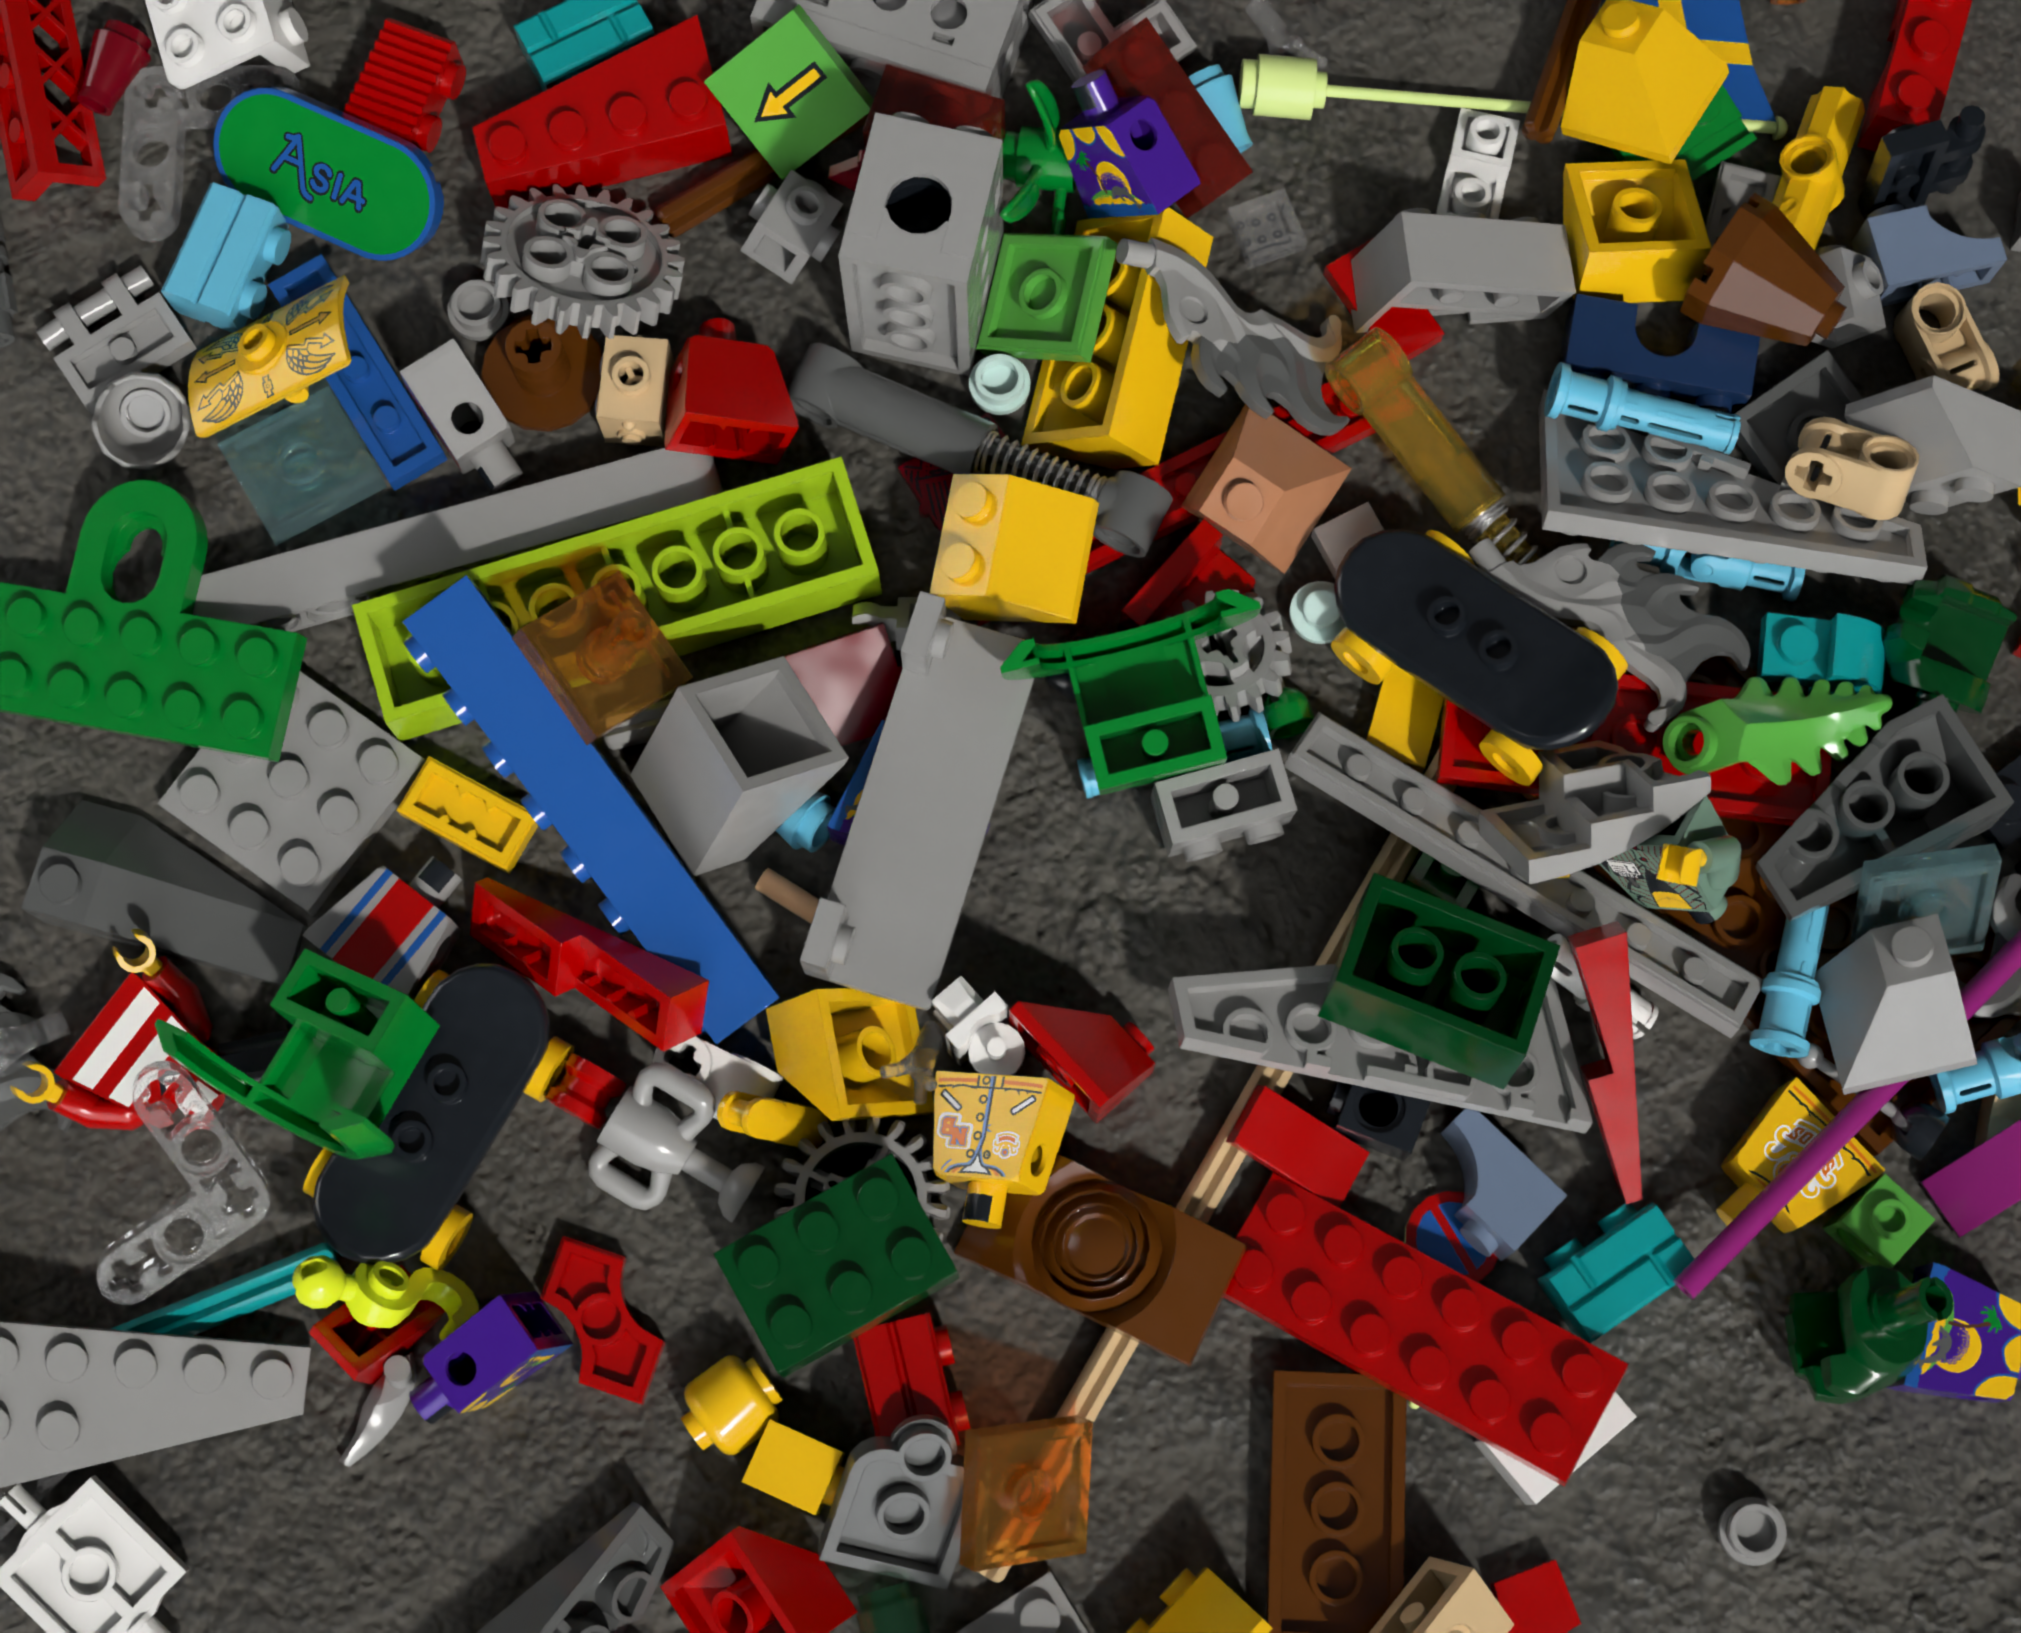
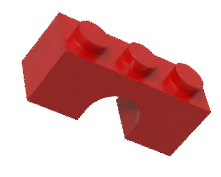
(1918, 68)

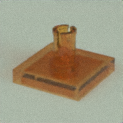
(602, 657)
(1025, 1492)

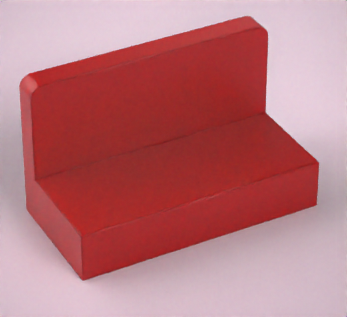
(1186, 574)

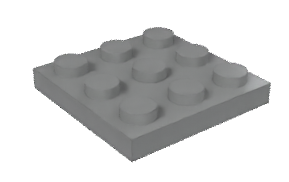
(309, 813)

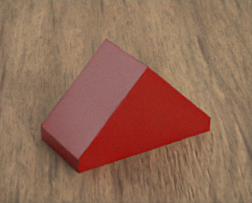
(366, 1349)

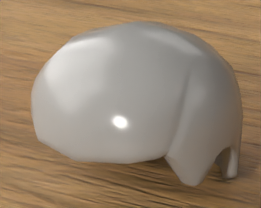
(141, 420)

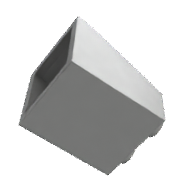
(735, 762)

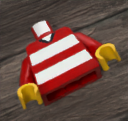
(122, 1042)

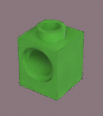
(1878, 1223)

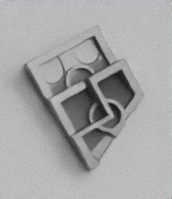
(1589, 809)

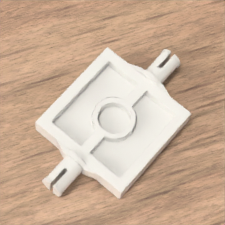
(88, 1564)

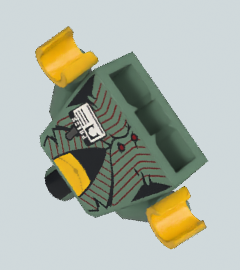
(1682, 866)

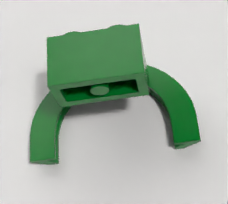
(1142, 692)
(337, 1065)

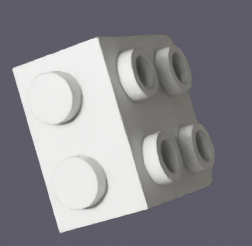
(215, 35)

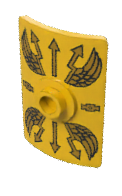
(269, 360)

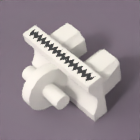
(978, 1030)

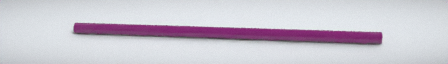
(1829, 1142)

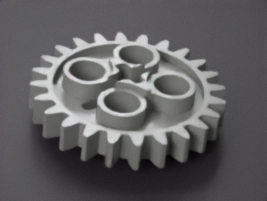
(582, 261)

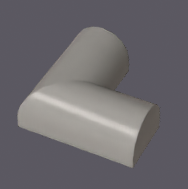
(1080, 29)

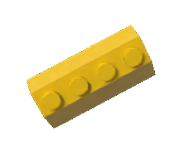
(1123, 400)

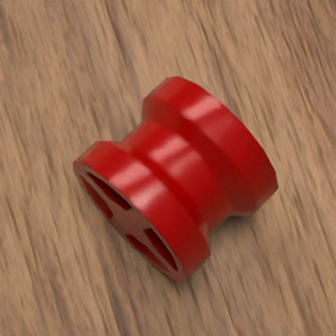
(585, 1091)

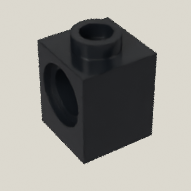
(1394, 1139)

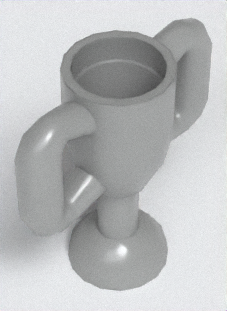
(665, 1145)

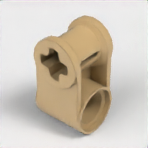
(1948, 350)
(1857, 469)

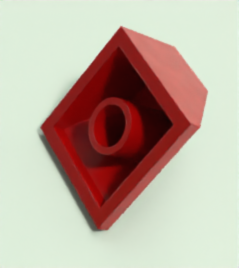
(1085, 1053)
(757, 1587)

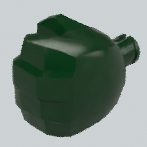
(1946, 642)
(1863, 1333)

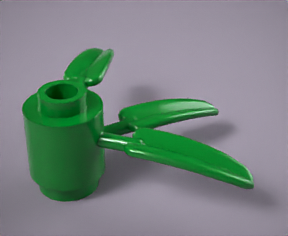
(1037, 162)

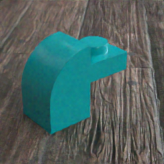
(1822, 649)

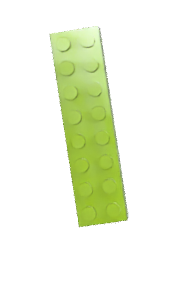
(697, 569)

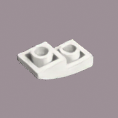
(1478, 164)

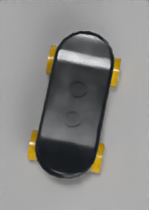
(1475, 644)
(442, 1122)

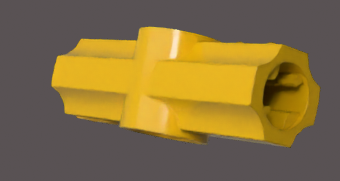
(1816, 161)

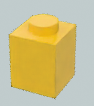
(795, 1468)

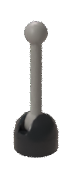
(1912, 1125)

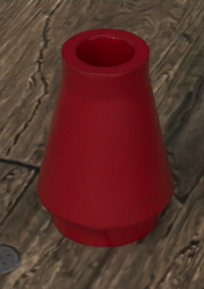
(112, 63)

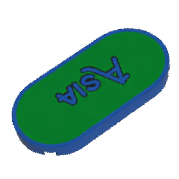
(329, 172)

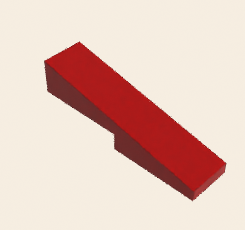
(566, 953)
(1611, 1082)

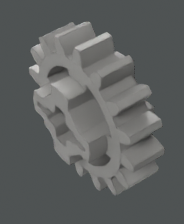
(1235, 683)

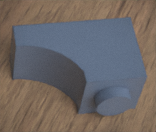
(1919, 251)
(1502, 1187)

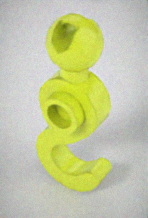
(383, 1292)

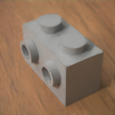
(1223, 804)

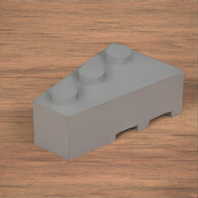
(1463, 266)

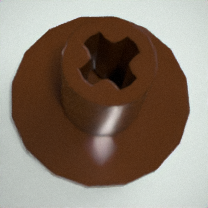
(541, 375)

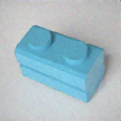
(227, 259)

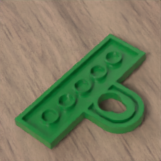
(150, 661)

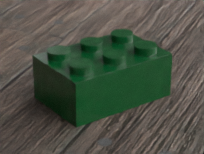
(1439, 981)
(836, 1266)

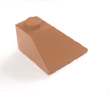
(1266, 488)

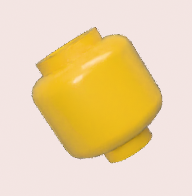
(730, 1405)

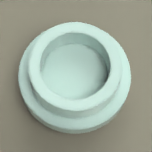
(999, 384)
(1315, 613)

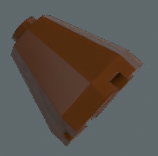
(1765, 280)

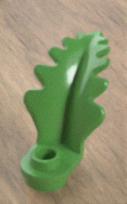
(1775, 728)

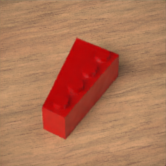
(609, 123)

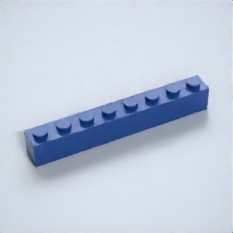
(585, 802)

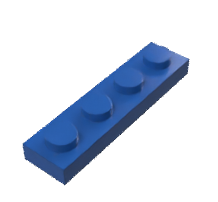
(370, 388)

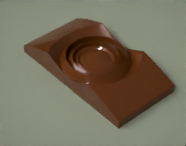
(1111, 1258)

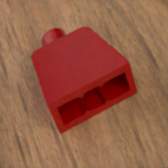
(728, 398)

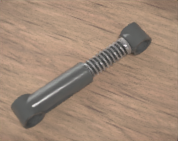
(838, 392)

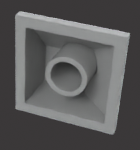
(1894, 1007)

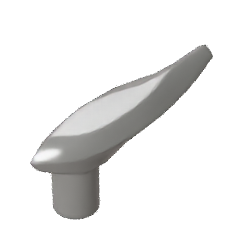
(382, 1407)

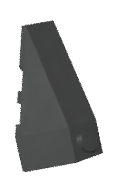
(1905, 794)
(123, 873)
(598, 1584)

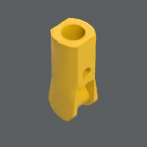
(770, 1118)

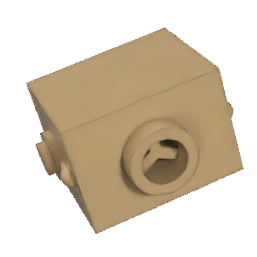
(634, 390)

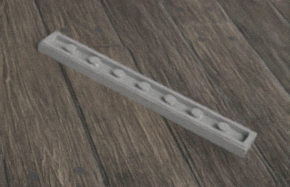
(1448, 831)

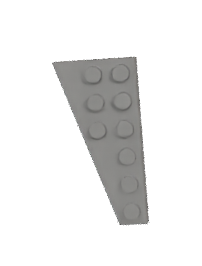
(1707, 504)
(1275, 1024)
(113, 1394)

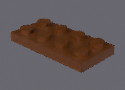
(1334, 1502)

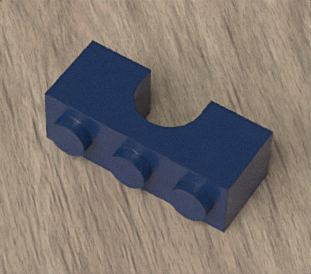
(1711, 373)

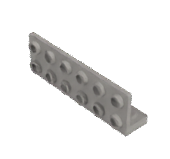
(921, 812)

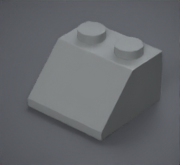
(1962, 439)

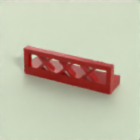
(26, 111)

